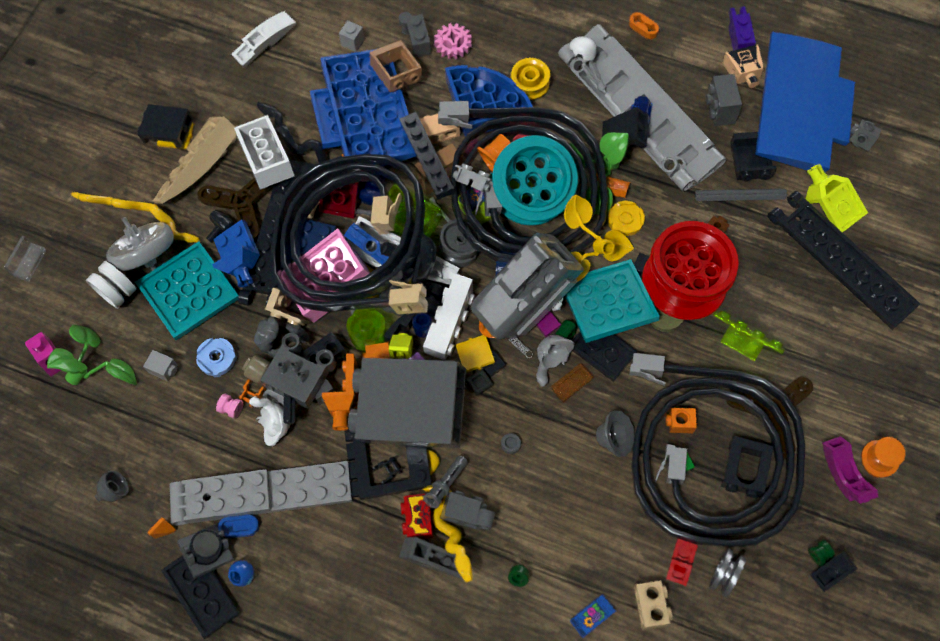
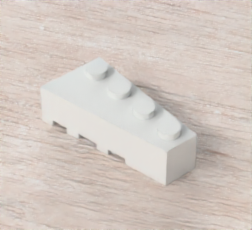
(449, 317)

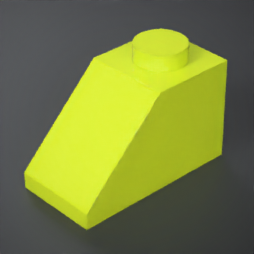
(401, 346)

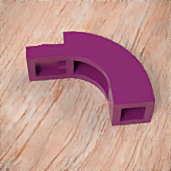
(845, 473)

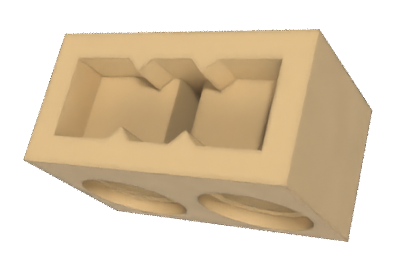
(647, 605)

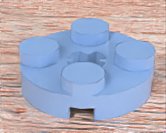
(220, 366)

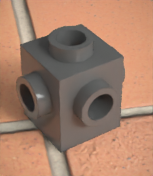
(864, 134)

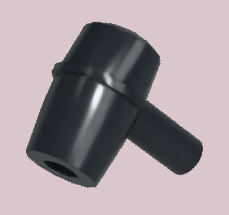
(221, 222)

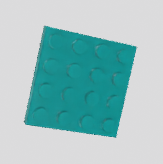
(187, 290)
(611, 301)

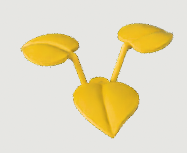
(612, 247)

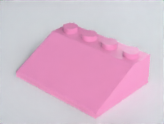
(330, 261)

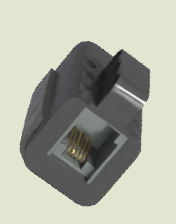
(526, 288)

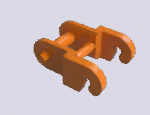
(243, 397)

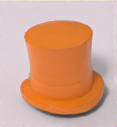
(492, 151)
(882, 457)

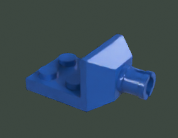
(237, 252)

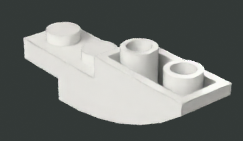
(262, 36)

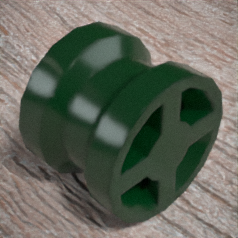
(821, 553)

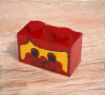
(417, 516)

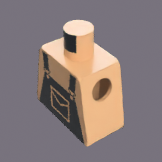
(745, 64)

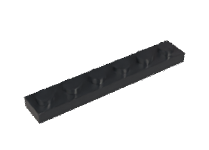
(427, 156)

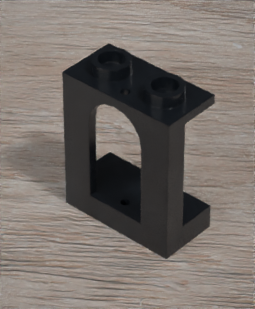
(753, 448)

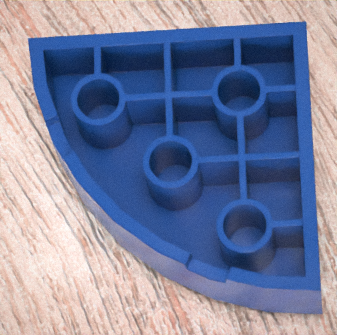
(483, 90)

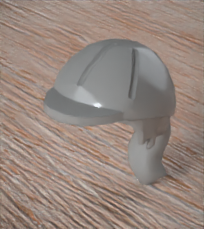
(551, 353)

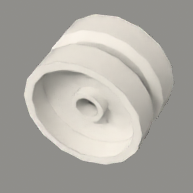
(113, 282)

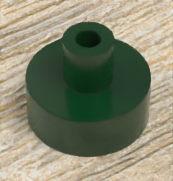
(518, 576)

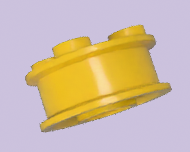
(531, 68)

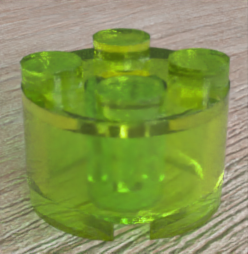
(364, 319)

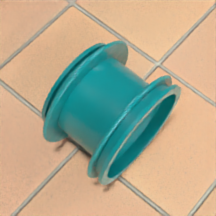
(555, 161)

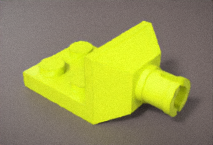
(836, 198)

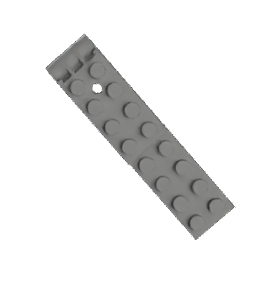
(259, 492)

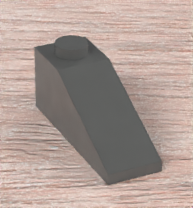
(429, 556)

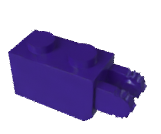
(741, 29)

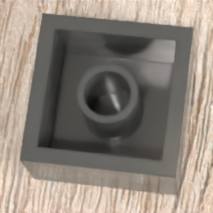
(723, 100)

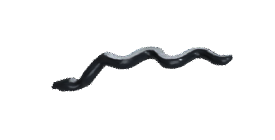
(282, 129)

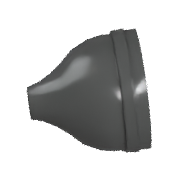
(111, 487)

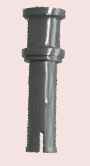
(441, 486)

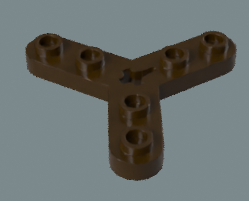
(230, 200)
(796, 392)

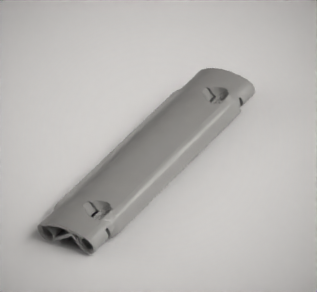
(671, 132)

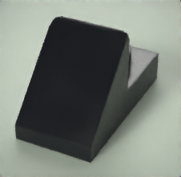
(834, 571)

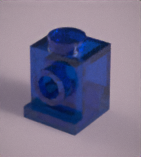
(644, 104)

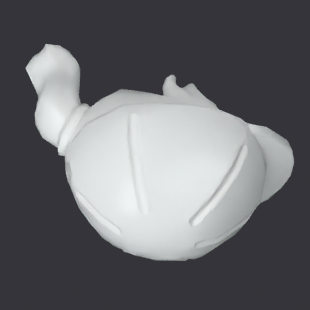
(271, 420)

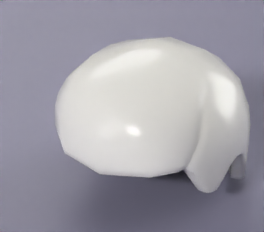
(583, 46)

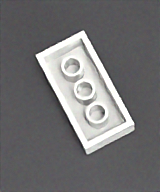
(264, 152)

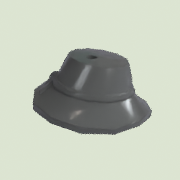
(616, 434)

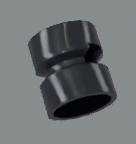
(433, 296)

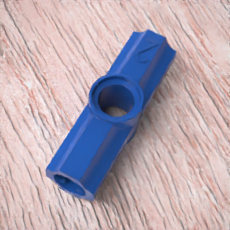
(361, 239)

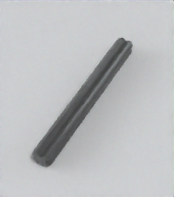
(740, 194)

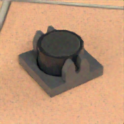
(204, 549)

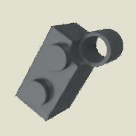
(467, 511)

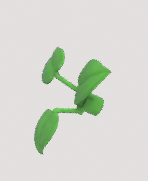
(614, 147)
(76, 370)

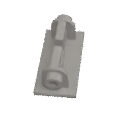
(480, 179)

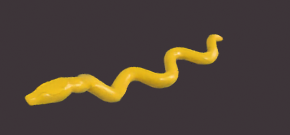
(141, 206)
(462, 561)

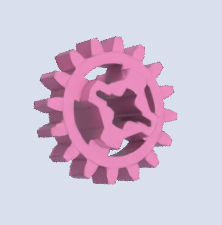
(445, 44)

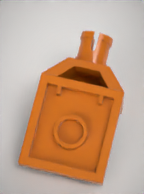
(341, 403)

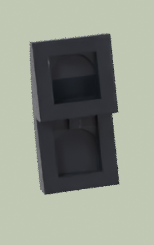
(403, 324)

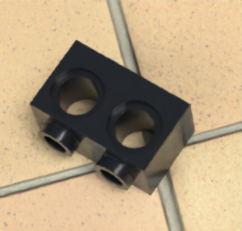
(327, 342)

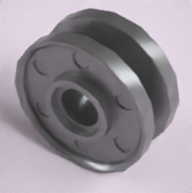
(727, 573)

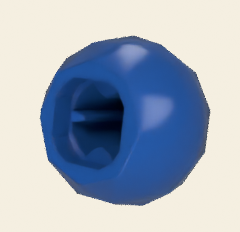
(241, 573)

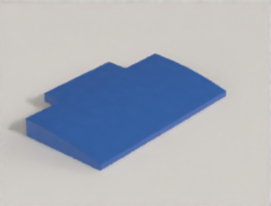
(803, 102)
(359, 108)

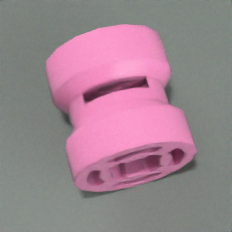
(230, 406)

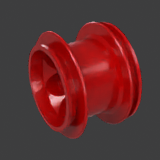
(694, 252)

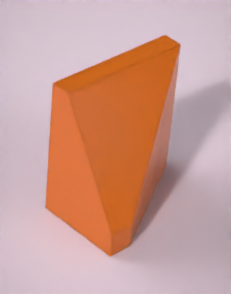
(161, 529)

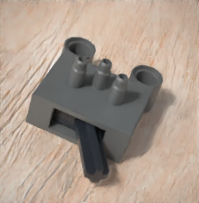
(295, 376)

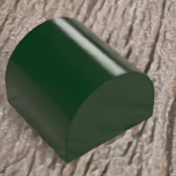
(566, 330)

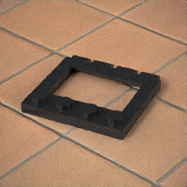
(417, 463)

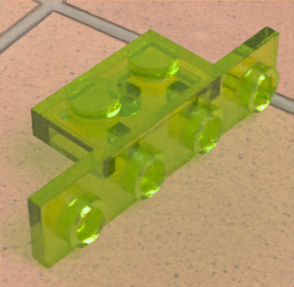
(745, 340)

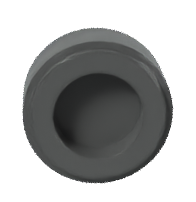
(510, 443)

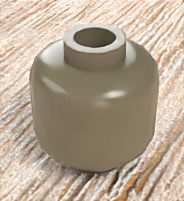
(255, 368)

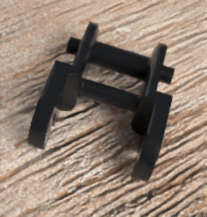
(385, 465)

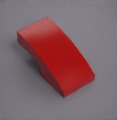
(681, 561)

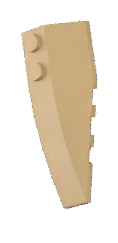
(203, 152)

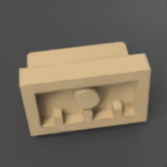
(277, 306)

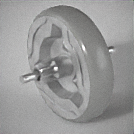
(140, 245)

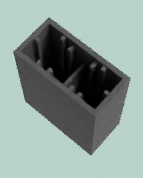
(408, 402)

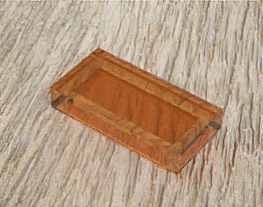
(571, 382)

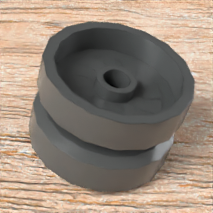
(455, 247)

